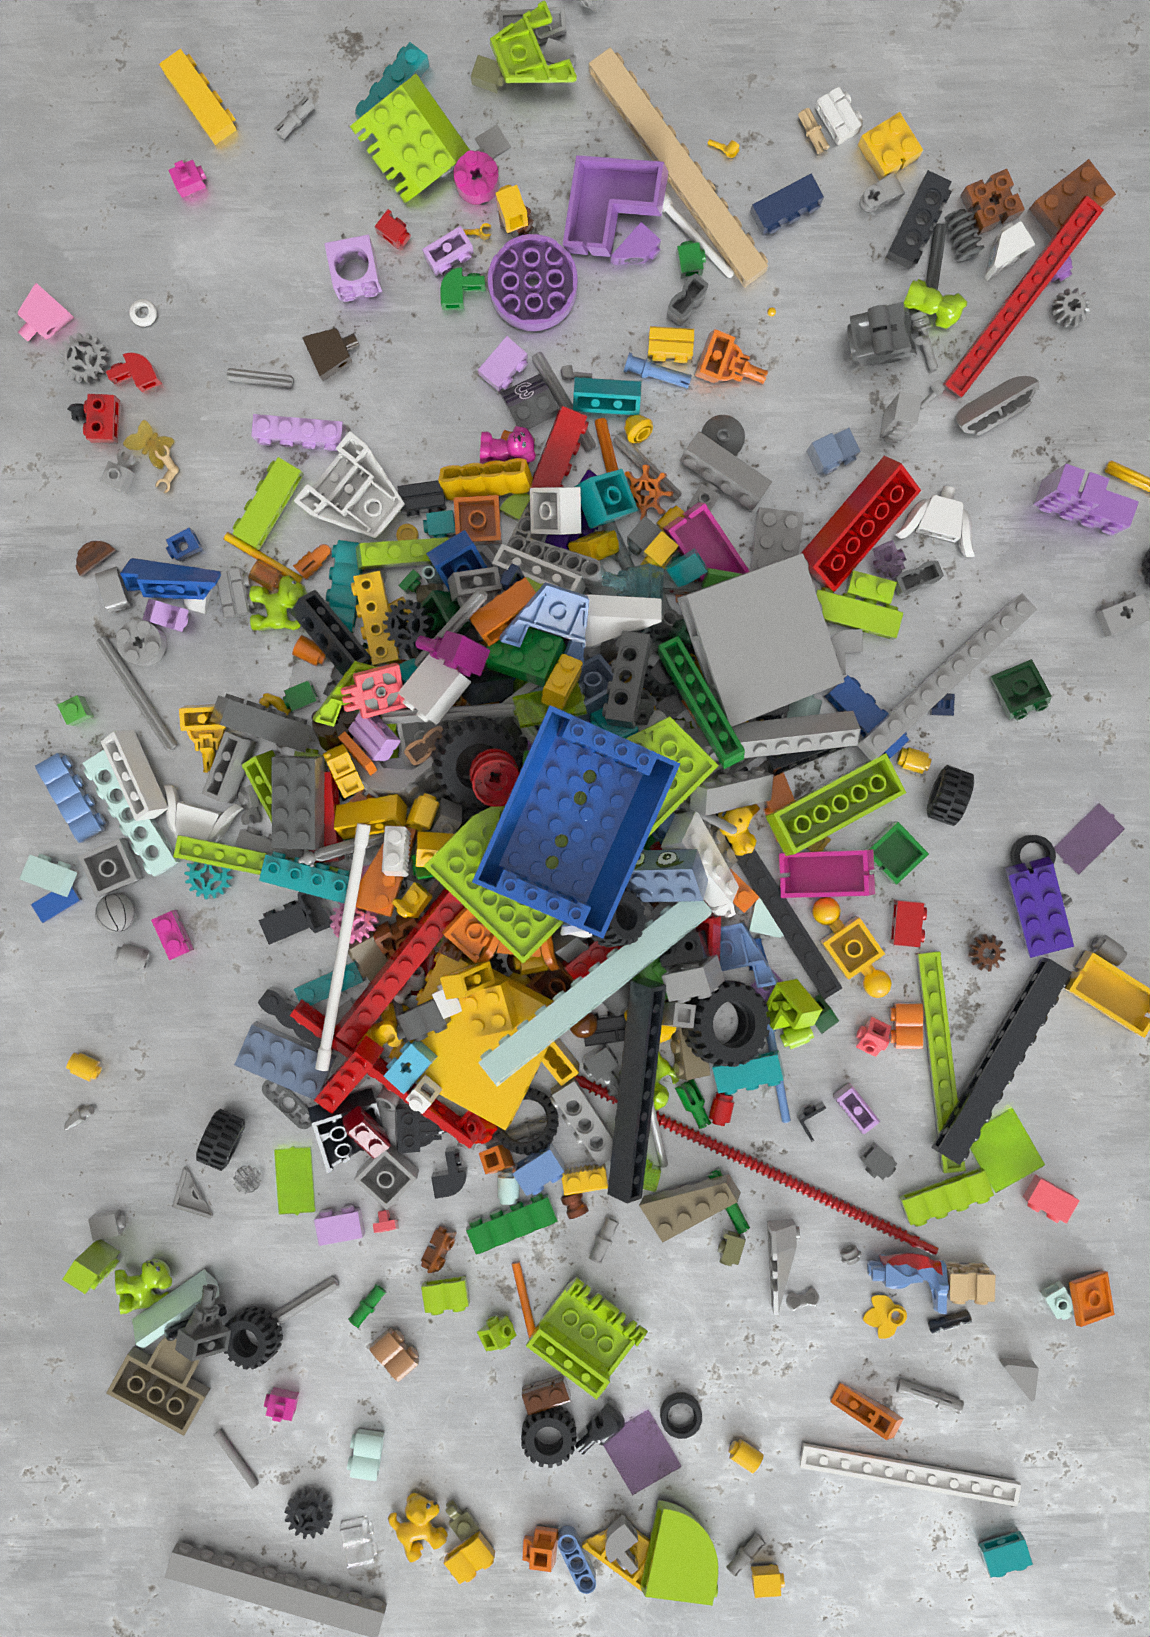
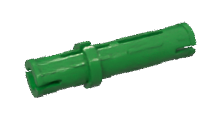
(734, 1210)

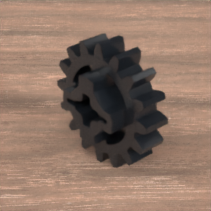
(398, 621)
(315, 1521)

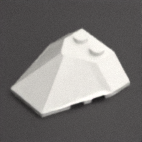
(353, 491)

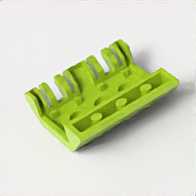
(411, 137)
(584, 1337)

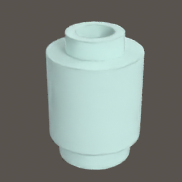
(507, 1188)

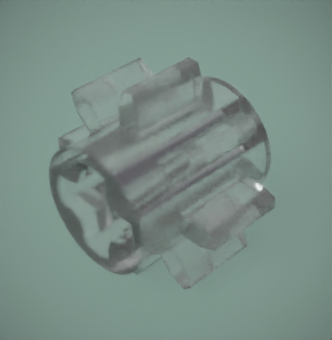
(247, 1179)

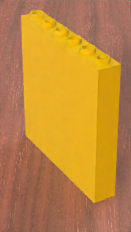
(458, 1056)

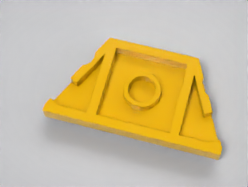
(596, 1546)

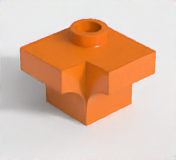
(541, 1549)

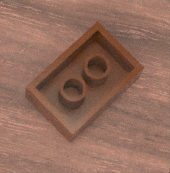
(1060, 200)

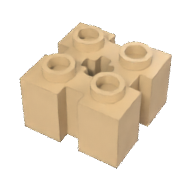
(970, 1282)

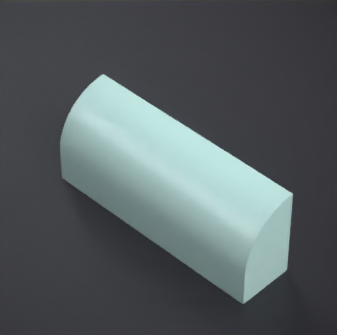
(170, 1309)

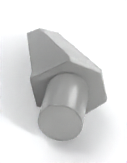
(78, 1116)

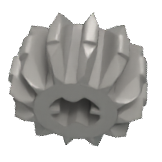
(1064, 311)

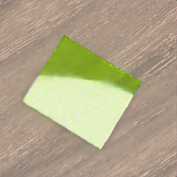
(1006, 1151)

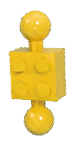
(852, 947)

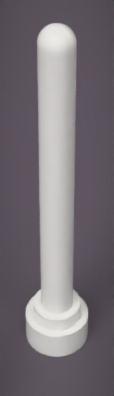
(695, 236)

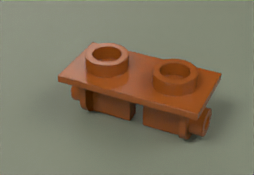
(435, 1258)

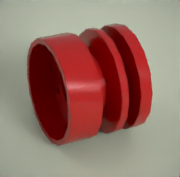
(488, 788)

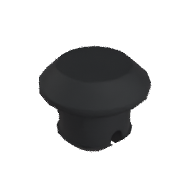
(77, 411)

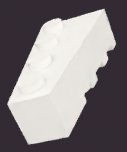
(691, 833)

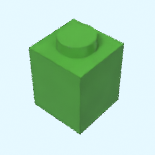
(75, 710)

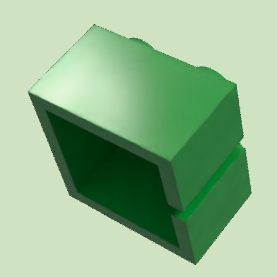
(896, 852)

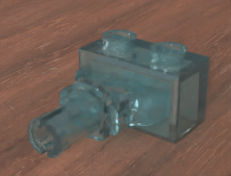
(637, 581)

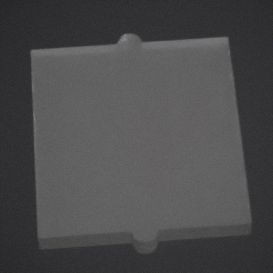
(318, 675)

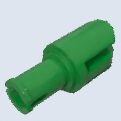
(693, 1102)

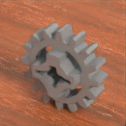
(91, 353)

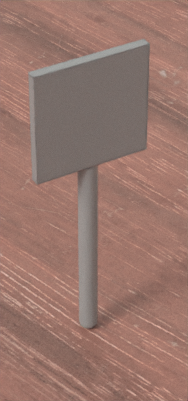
(490, 142)

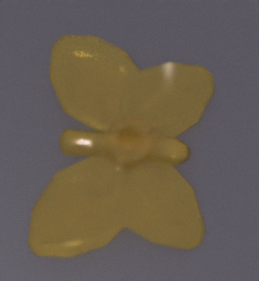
(150, 442)

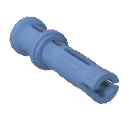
(647, 368)

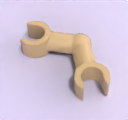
(172, 468)

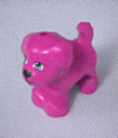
(518, 445)

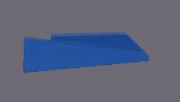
(168, 579)

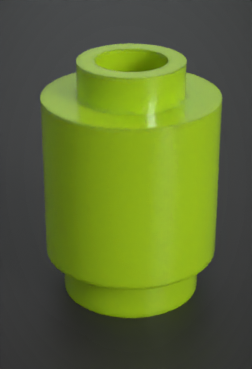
(796, 1037)

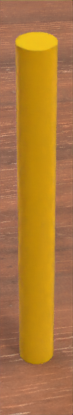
(259, 555)

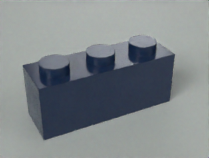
(787, 204)

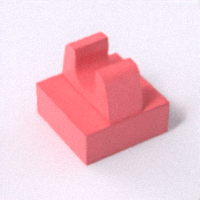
(385, 1222)

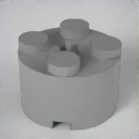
(129, 638)

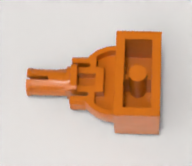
(725, 361)

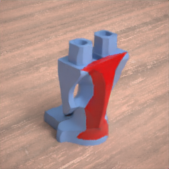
(908, 1268)

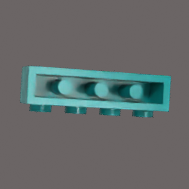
(409, 62)
(301, 877)

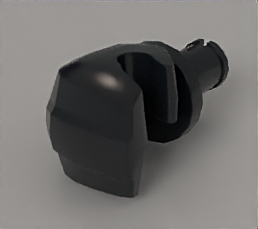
(613, 1424)

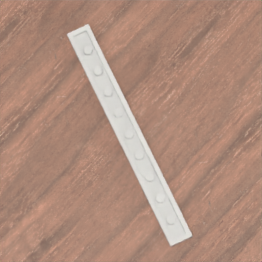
(910, 1474)

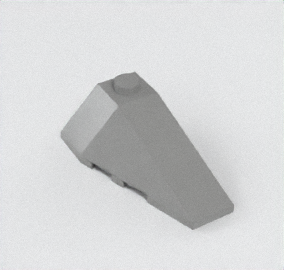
(781, 1251)

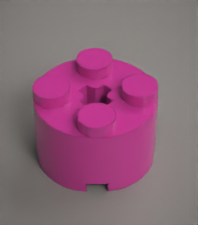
(473, 165)

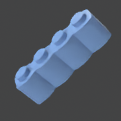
(70, 797)

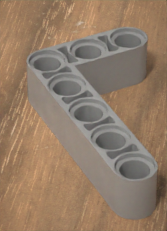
(531, 544)

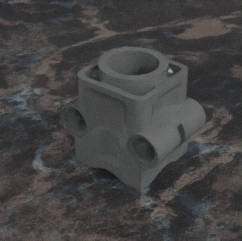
(881, 335)

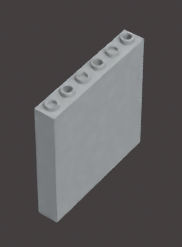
(762, 639)

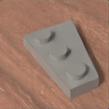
(541, 33)

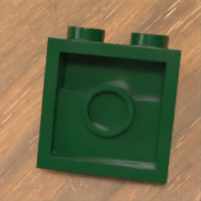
(1021, 690)

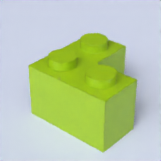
(792, 1006)

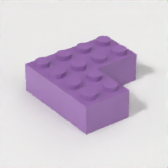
(603, 190)
(1092, 506)

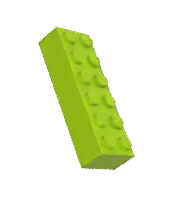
(835, 804)

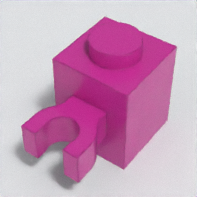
(187, 177)
(281, 1404)

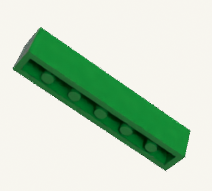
(701, 702)

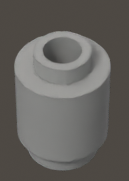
(1109, 950)
(131, 957)

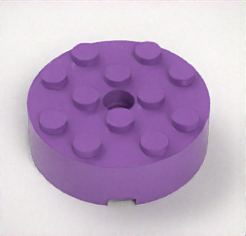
(527, 259)

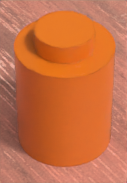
(308, 651)

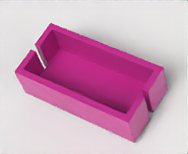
(704, 534)
(827, 874)

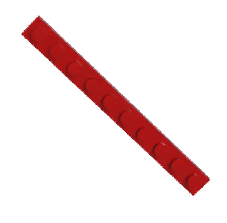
(1023, 296)
(436, 1112)

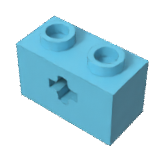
(403, 1076)

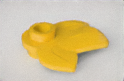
(881, 1316)

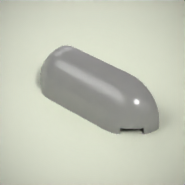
(997, 405)

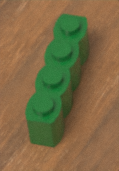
(511, 1223)

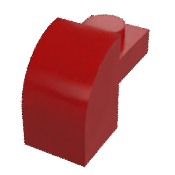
(138, 368)

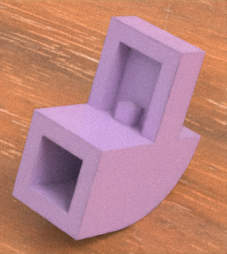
(166, 615)

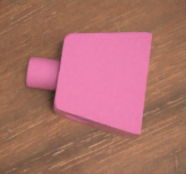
(42, 314)

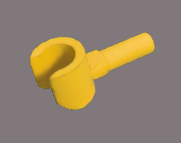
(730, 150)
(478, 231)

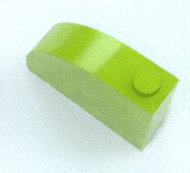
(680, 1558)

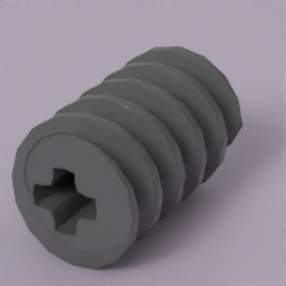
(963, 234)

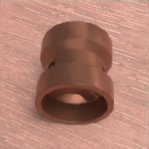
(574, 1205)

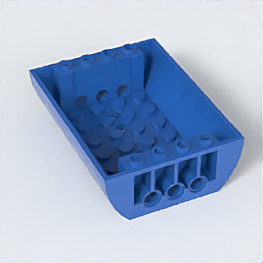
(601, 833)

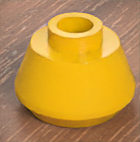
(638, 428)

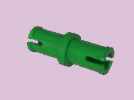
(367, 1305)

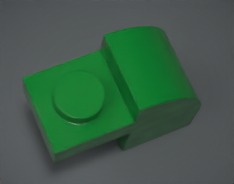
(455, 284)

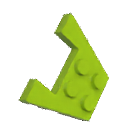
(521, 55)
(330, 709)

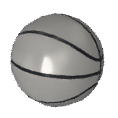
(115, 913)

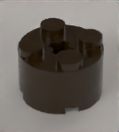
(328, 735)

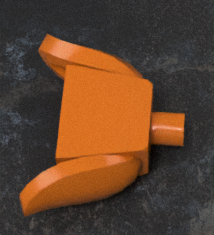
(546, 950)

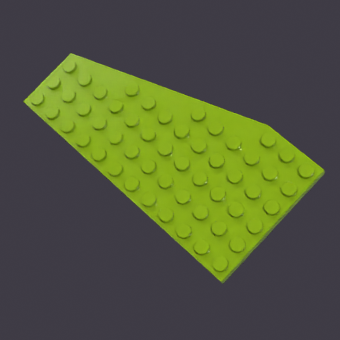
(521, 926)

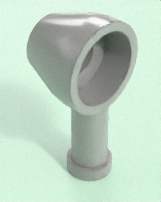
(415, 983)

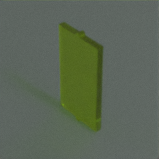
(532, 711)
(294, 1180)

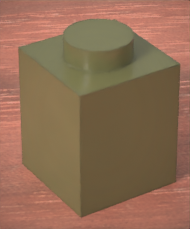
(487, 74)

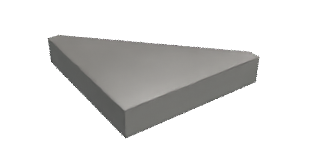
(189, 1197)

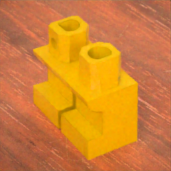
(343, 770)

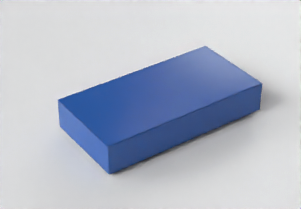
(54, 904)

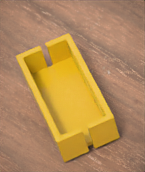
(1111, 992)

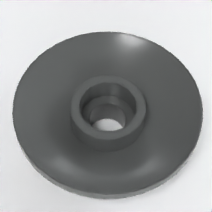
(727, 424)

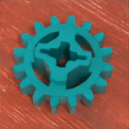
(208, 884)

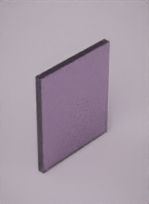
(641, 1453)

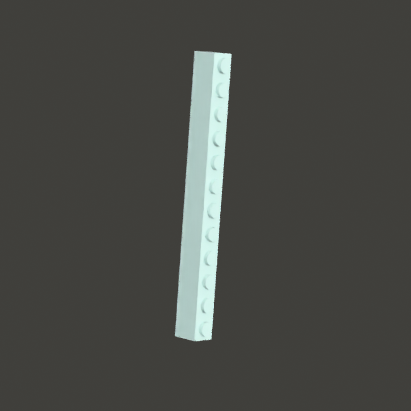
(592, 990)

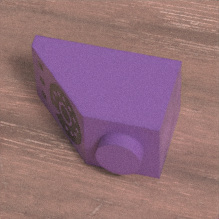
(637, 247)

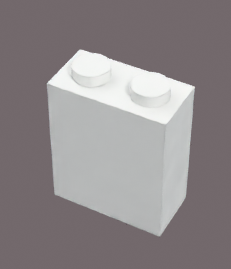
(433, 689)

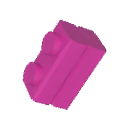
(172, 934)

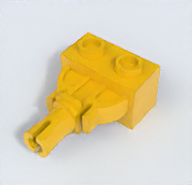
(203, 732)

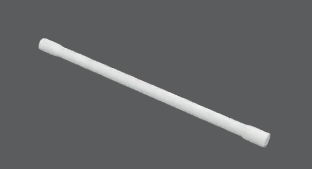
(325, 1050)

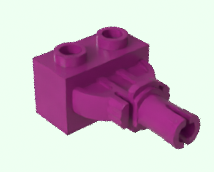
(456, 652)

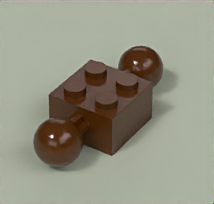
(549, 984)

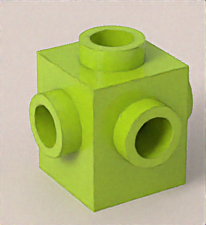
(497, 1333)

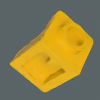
(413, 901)

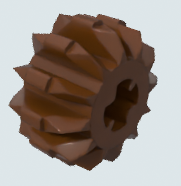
(983, 961)

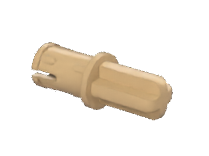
(813, 130)

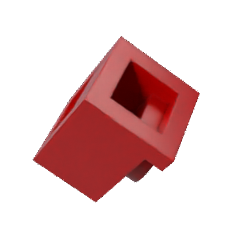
(392, 230)
(477, 1128)

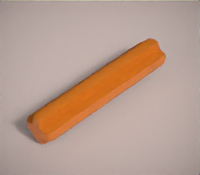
(606, 445)

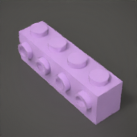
(297, 431)

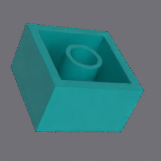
(606, 498)

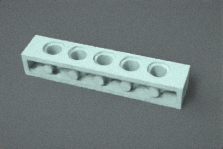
(154, 836)

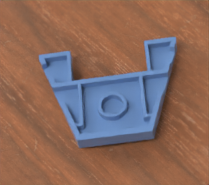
(556, 612)
(740, 950)

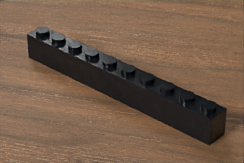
(1001, 1060)
(636, 1089)

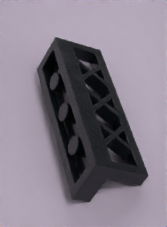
(796, 759)

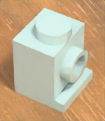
(1053, 1296)

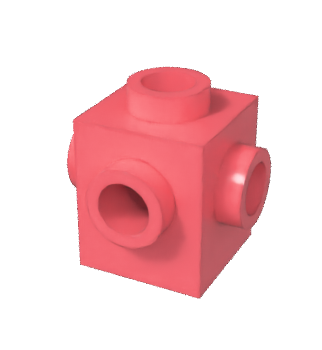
(873, 1036)

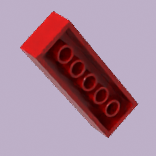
(860, 523)

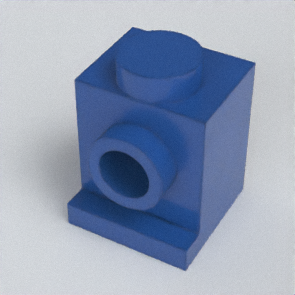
(186, 536)

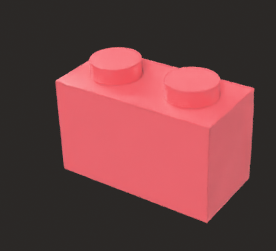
(1051, 1199)

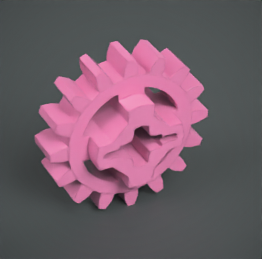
(361, 924)

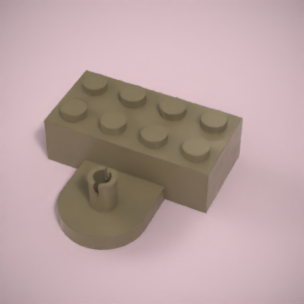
(160, 1386)

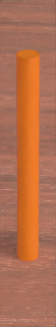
(523, 1296)

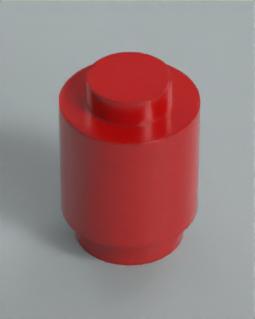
(721, 1109)

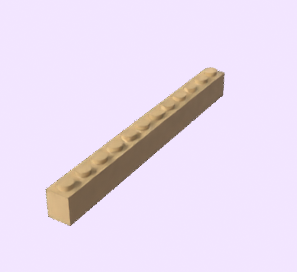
(683, 174)

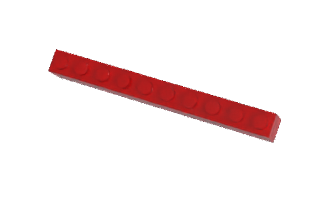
(398, 969)

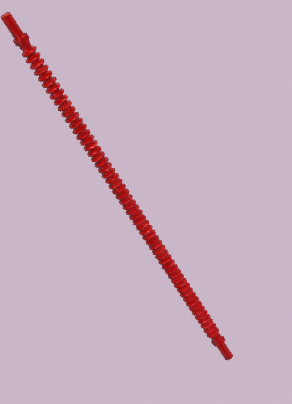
(912, 1240)

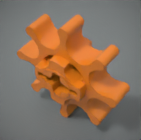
(646, 482)

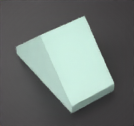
(762, 921)

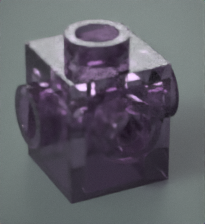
(884, 554)

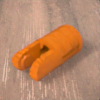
(318, 555)

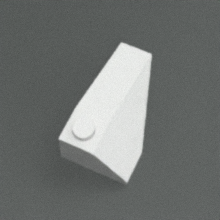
(615, 614)

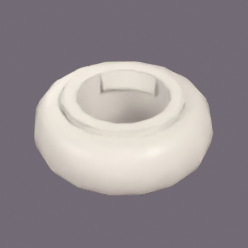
(143, 322)

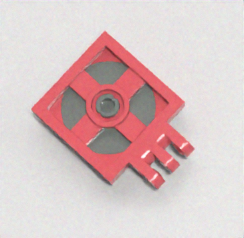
(375, 691)

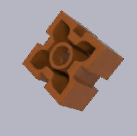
(998, 189)
(390, 937)

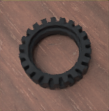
(650, 683)
(546, 1136)

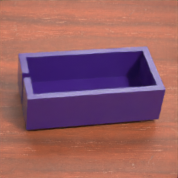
(1039, 907)

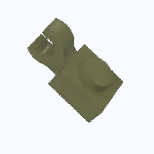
(462, 1521)

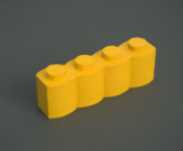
(486, 479)

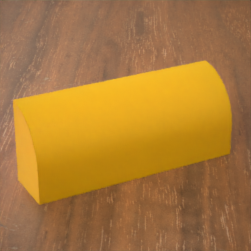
(560, 1062)

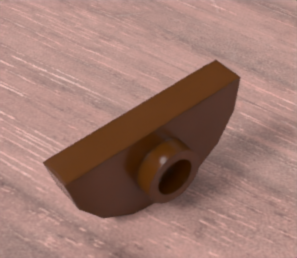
(91, 555)

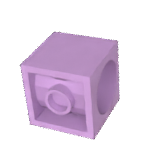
(349, 249)

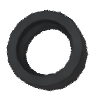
(1021, 842)
(683, 1432)

